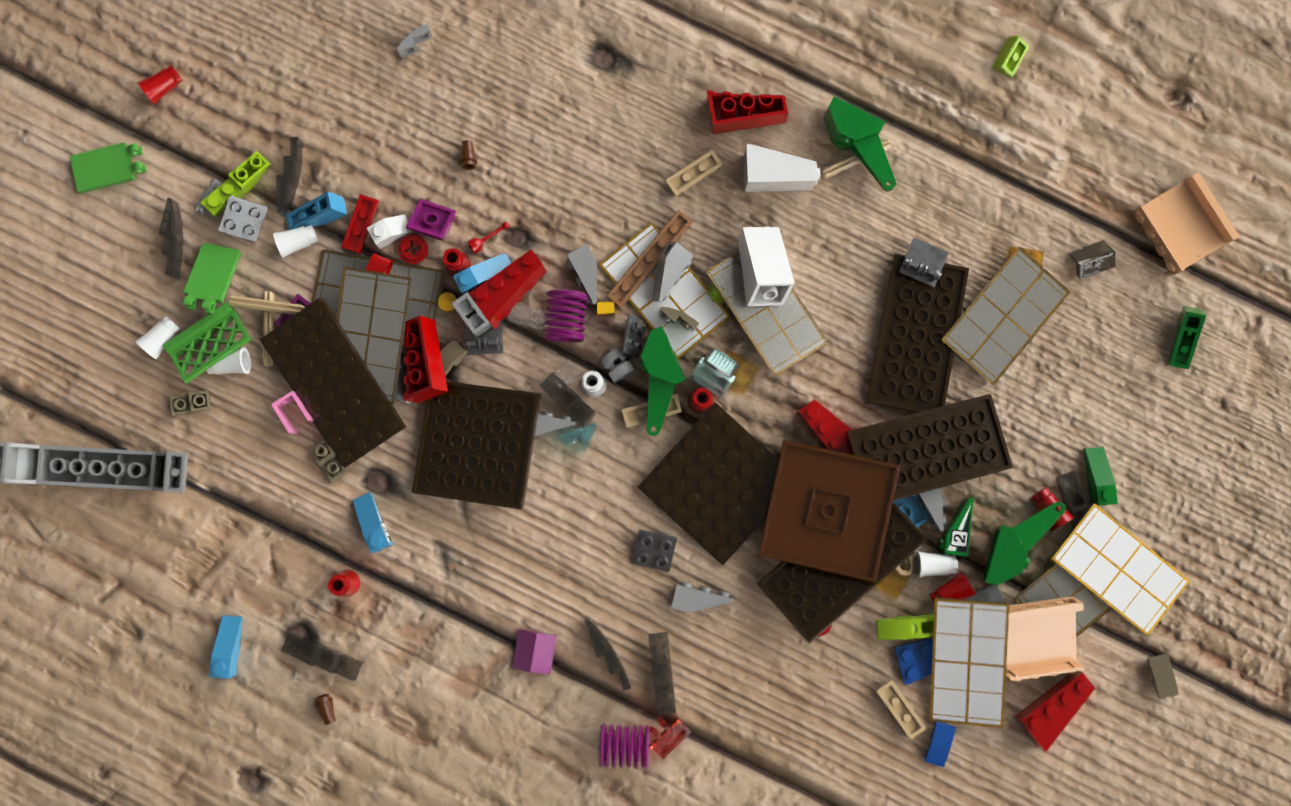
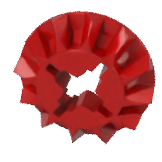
(406, 244)

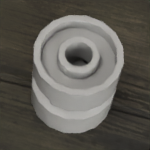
(620, 371)

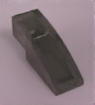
(567, 399)

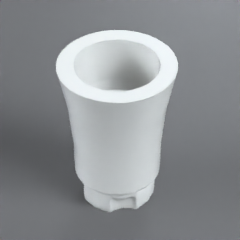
(295, 239)
(156, 337)
(236, 362)
(593, 391)
(934, 564)

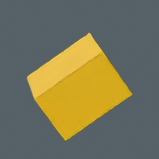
(605, 309)

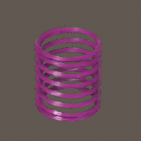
(565, 298)
(632, 747)

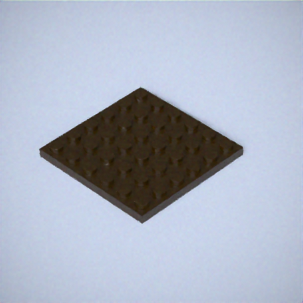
(477, 445)
(715, 483)

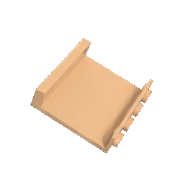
(1186, 223)
(1042, 639)

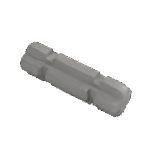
(214, 184)

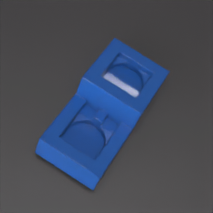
(940, 744)

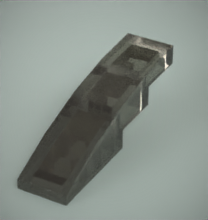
(287, 184)
(172, 230)
(1073, 496)
(603, 647)
(321, 656)
(662, 673)

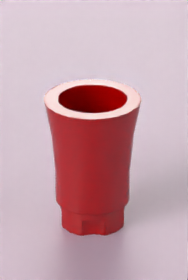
(160, 83)
(462, 263)
(694, 405)
(1044, 499)
(350, 582)
(956, 588)

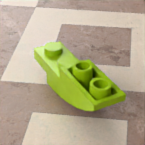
(239, 183)
(905, 627)

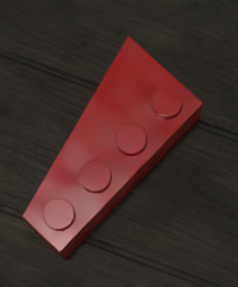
(744, 111)
(508, 287)
(424, 362)
(825, 427)
(1054, 709)

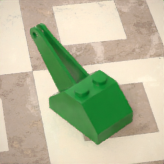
(859, 131)
(664, 375)
(1012, 545)

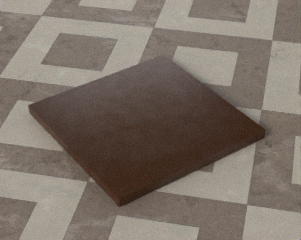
(829, 510)

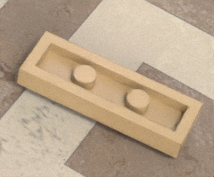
(693, 173)
(638, 414)
(900, 709)

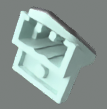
(715, 372)

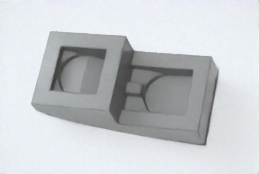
(408, 45)

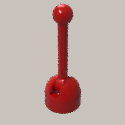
(476, 244)

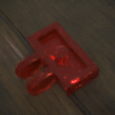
(669, 738)

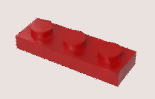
(361, 219)

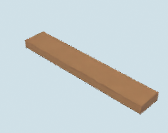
(648, 259)

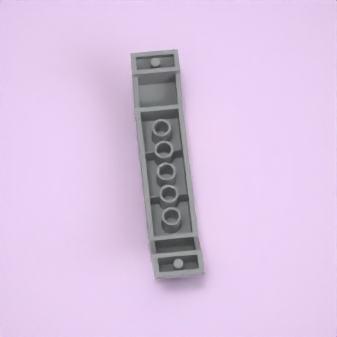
(93, 467)

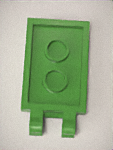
(106, 166)
(210, 276)

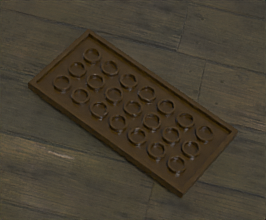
(910, 358)
(332, 382)
(937, 445)
(818, 598)

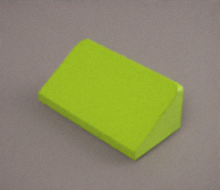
(1010, 56)

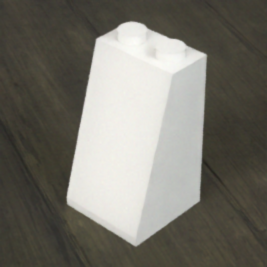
(777, 171)
(764, 266)

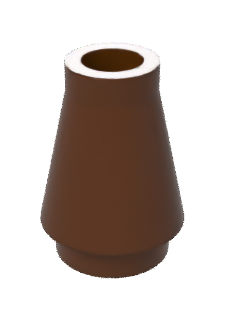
(467, 156)
(325, 708)

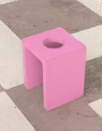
(277, 406)

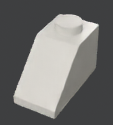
(389, 230)

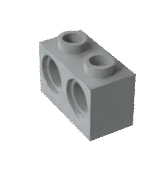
(471, 315)

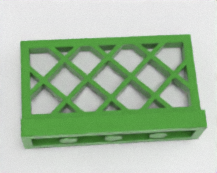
(202, 331)

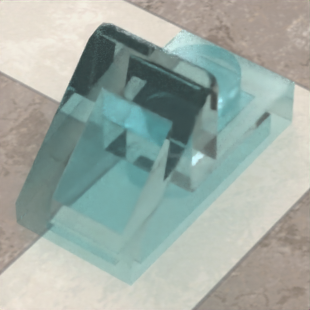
(585, 434)

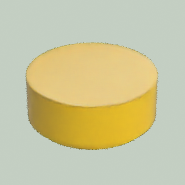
(445, 301)

